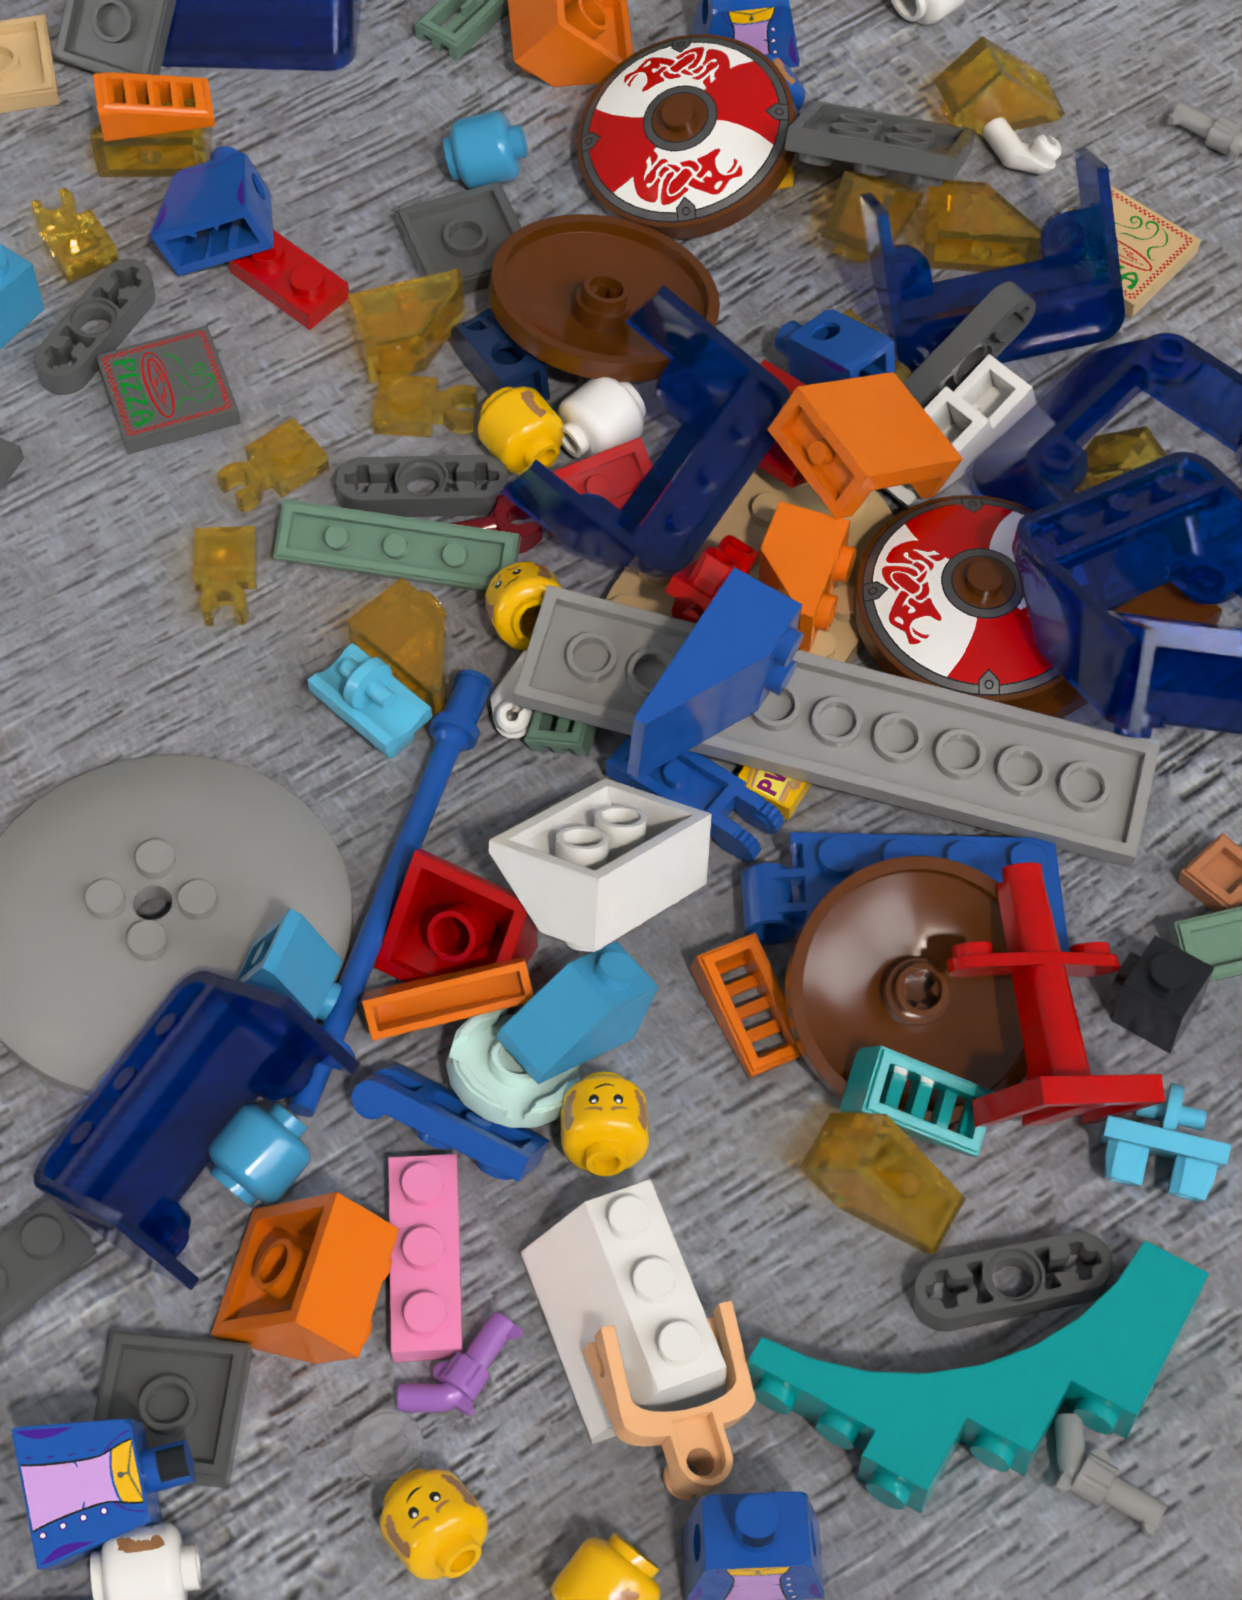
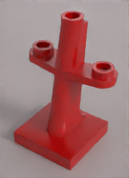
(1057, 1064)

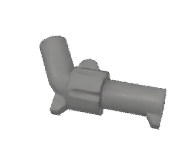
(1220, 133)
(1097, 1479)

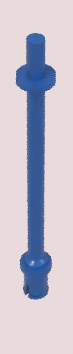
(453, 732)

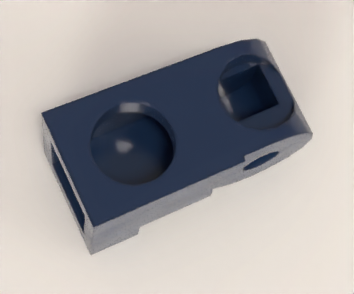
(496, 357)

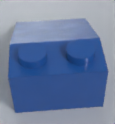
(720, 672)

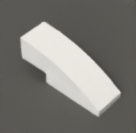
(974, 417)

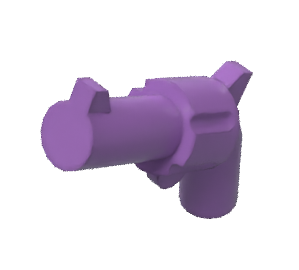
(463, 1376)

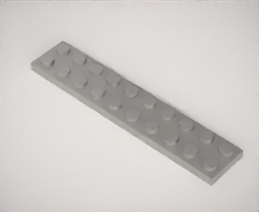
(861, 732)

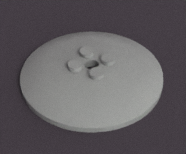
(86, 856)

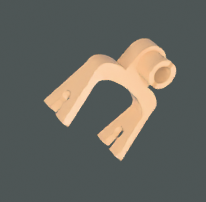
(687, 1435)

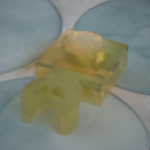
(73, 239)
(414, 404)
(277, 460)
(224, 568)

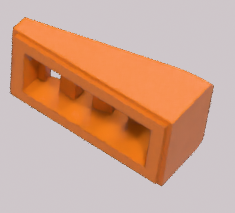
(132, 104)
(746, 953)

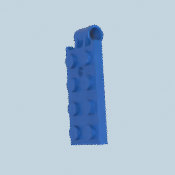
(781, 897)

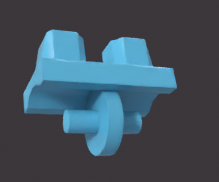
(371, 700)
(1194, 1157)

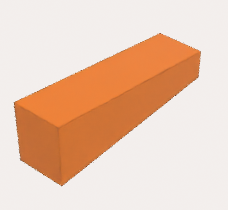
(446, 998)

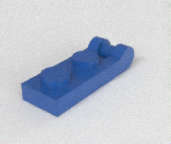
(447, 1123)

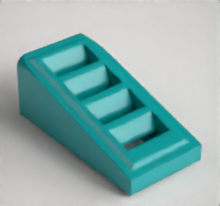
(877, 1086)

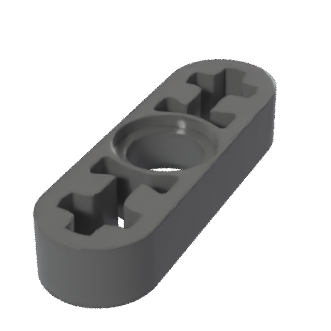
(97, 302)
(983, 332)
(404, 469)
(1055, 1250)

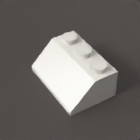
(604, 862)
(624, 1269)

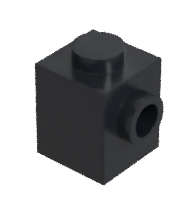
(1160, 992)

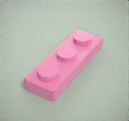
(425, 1258)

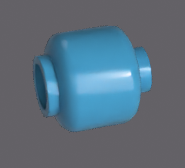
(485, 149)
(259, 1153)

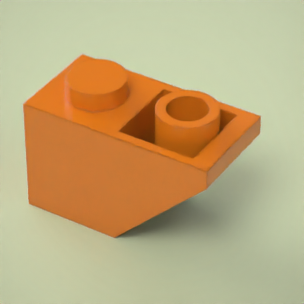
(804, 560)

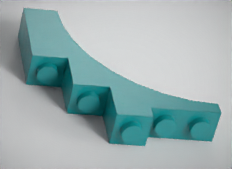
(1002, 1408)

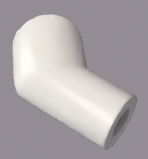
(1020, 155)
(508, 718)

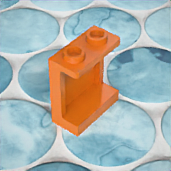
(862, 439)

